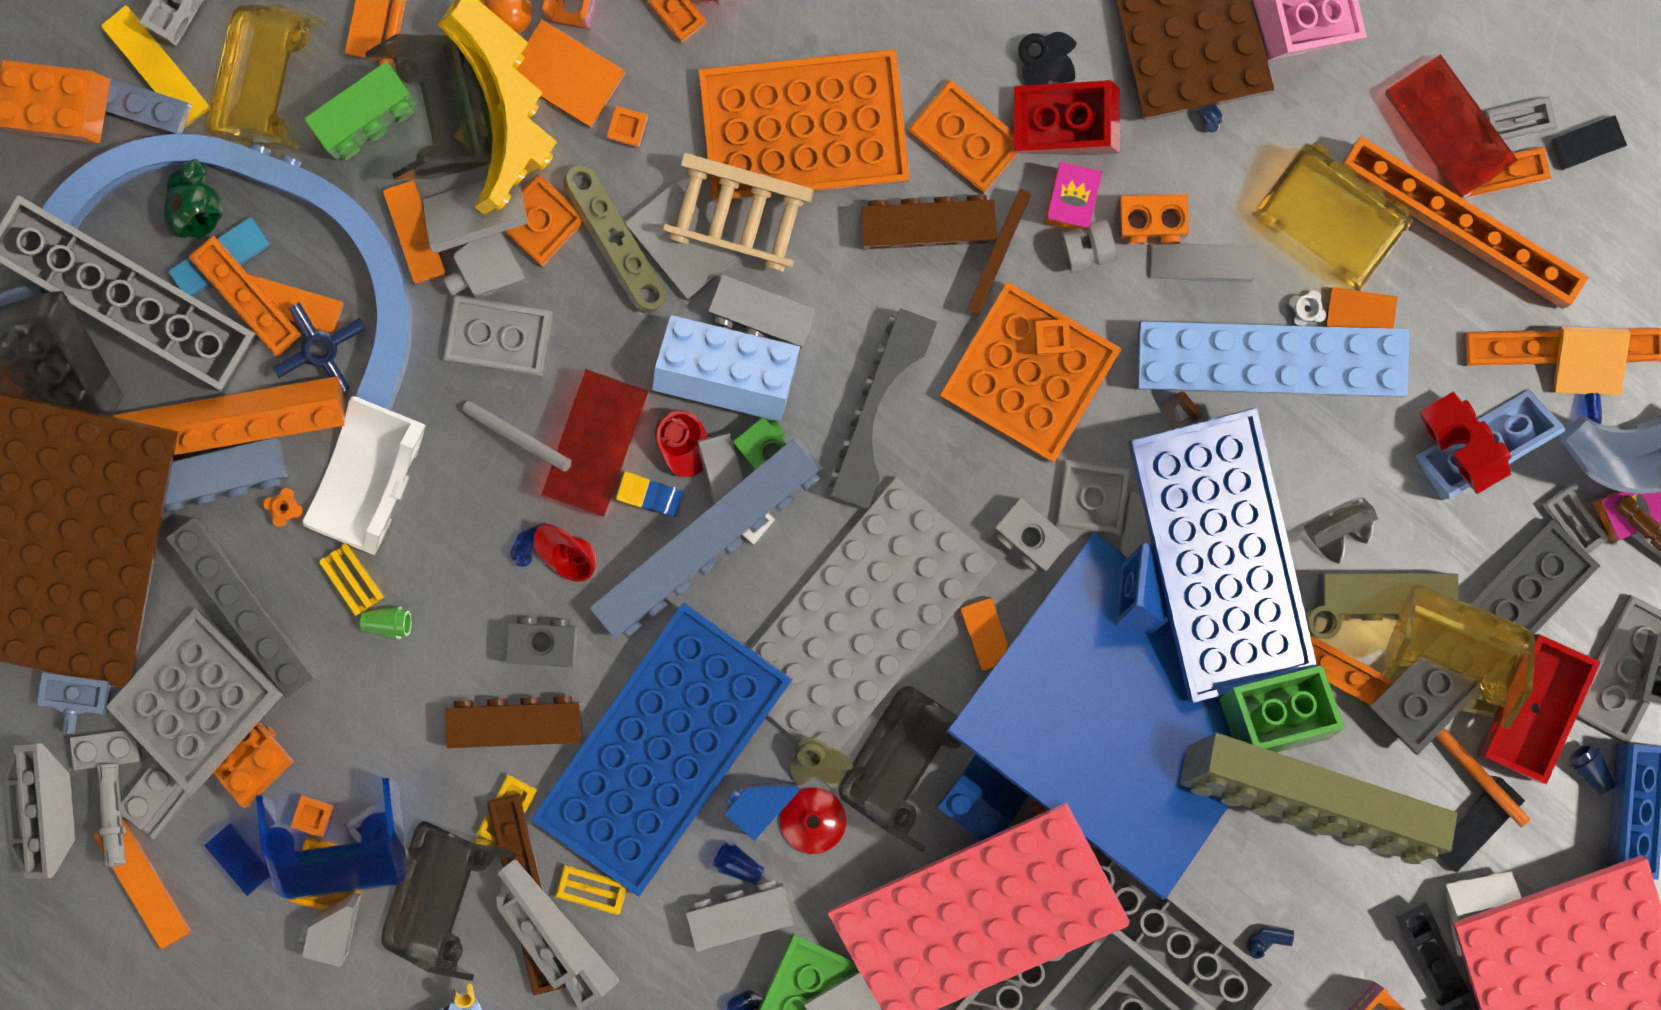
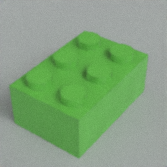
(362, 112)
(1283, 711)

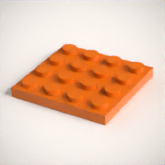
(1025, 393)

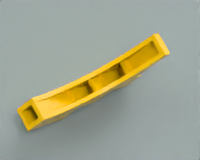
(494, 55)

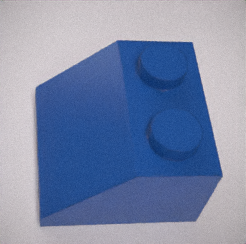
(1140, 593)
(982, 800)
(758, 805)

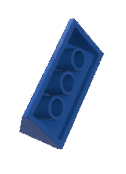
(1636, 806)

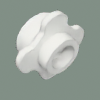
(1312, 300)

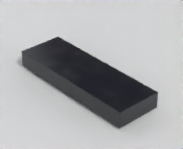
(1478, 826)

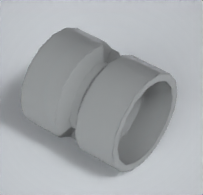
(1100, 244)

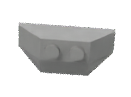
(38, 810)

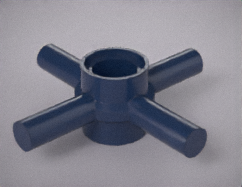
(311, 335)

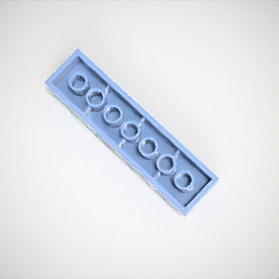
(1273, 359)

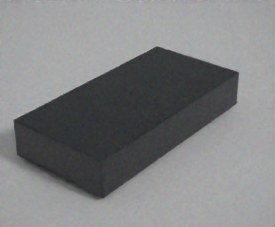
(1589, 142)

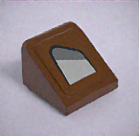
(1181, 410)

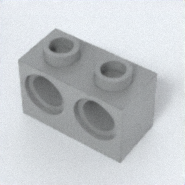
(170, 18)

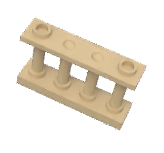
(730, 179)

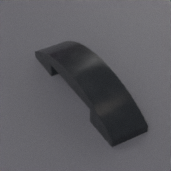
(1435, 959)

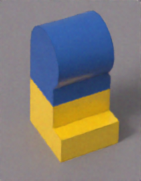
(649, 494)

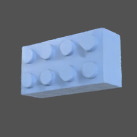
(725, 368)

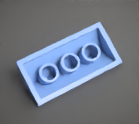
(1519, 424)

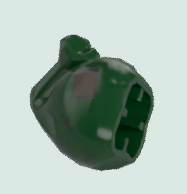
(190, 205)

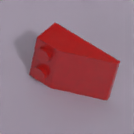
(1067, 118)

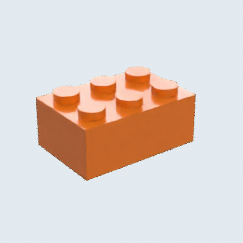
(52, 101)

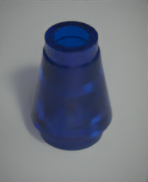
(737, 863)

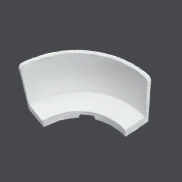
(365, 475)

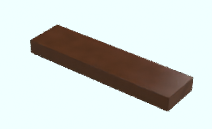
(998, 252)

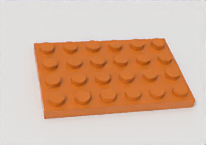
(808, 121)

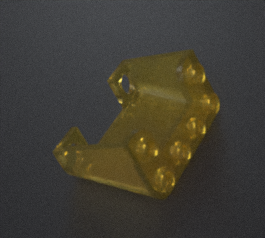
(1334, 214)

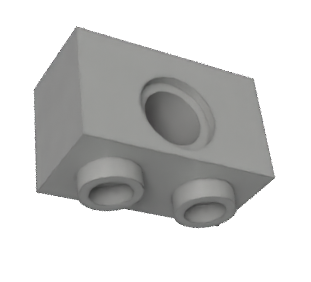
(1051, 541)

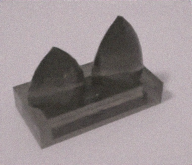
(1330, 529)

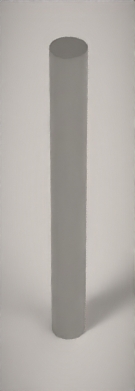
(517, 436)

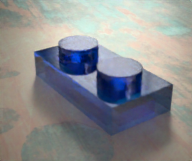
(238, 859)

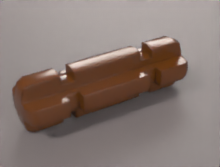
(1640, 520)

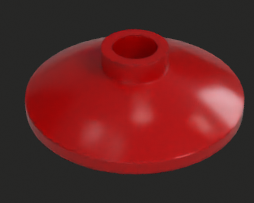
(824, 806)

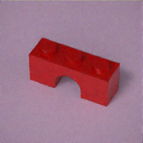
(1455, 422)

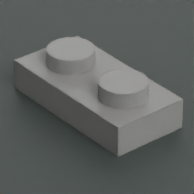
(103, 749)

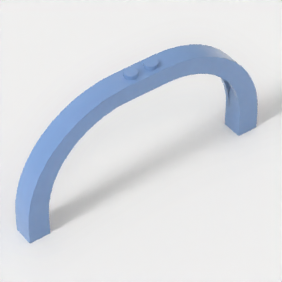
(394, 315)

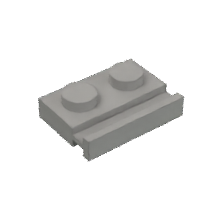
(153, 801)

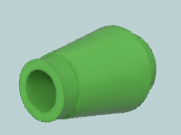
(387, 622)

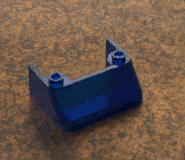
(337, 869)

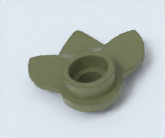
(818, 760)

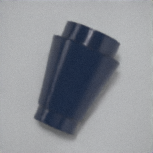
(1592, 768)

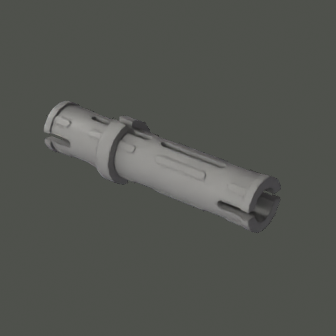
(112, 826)

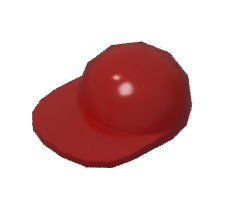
(677, 441)
(565, 554)

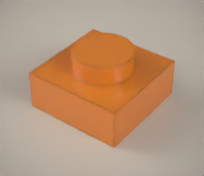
(627, 126)
(1052, 337)
(312, 816)

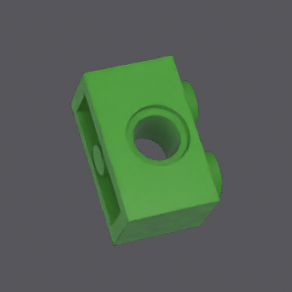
(757, 438)

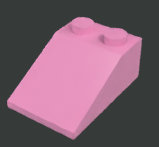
(1307, 25)

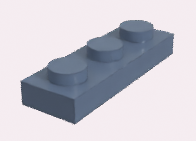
(147, 107)

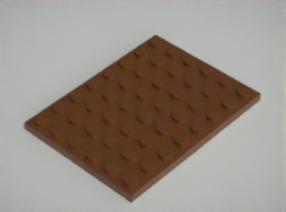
(77, 536)

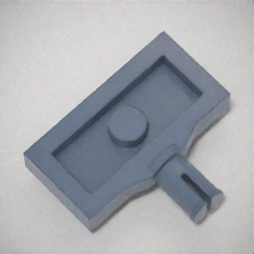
(73, 697)

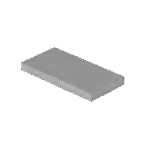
(1611, 693)

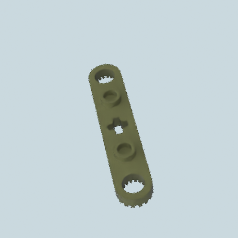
(625, 258)

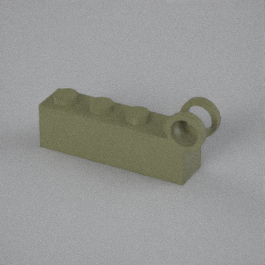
(1371, 596)

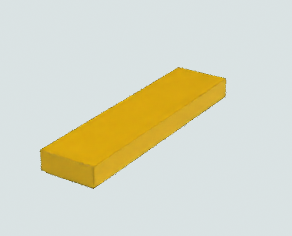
(153, 61)

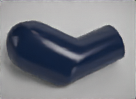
(1211, 118)
(1266, 937)

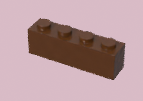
(928, 224)
(514, 724)

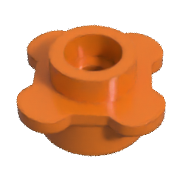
(292, 510)

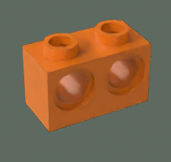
(1152, 209)

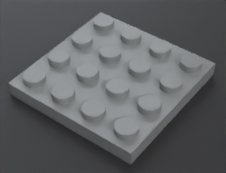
(194, 701)

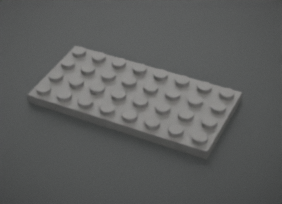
(869, 614)

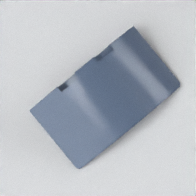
(1617, 457)

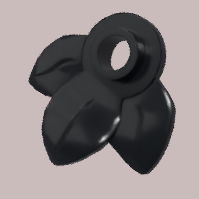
(1052, 61)

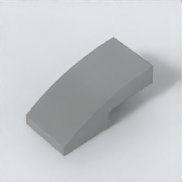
(720, 464)

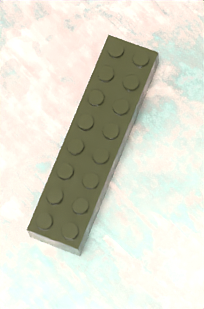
(1318, 799)

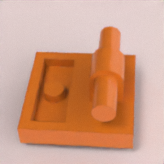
(253, 765)

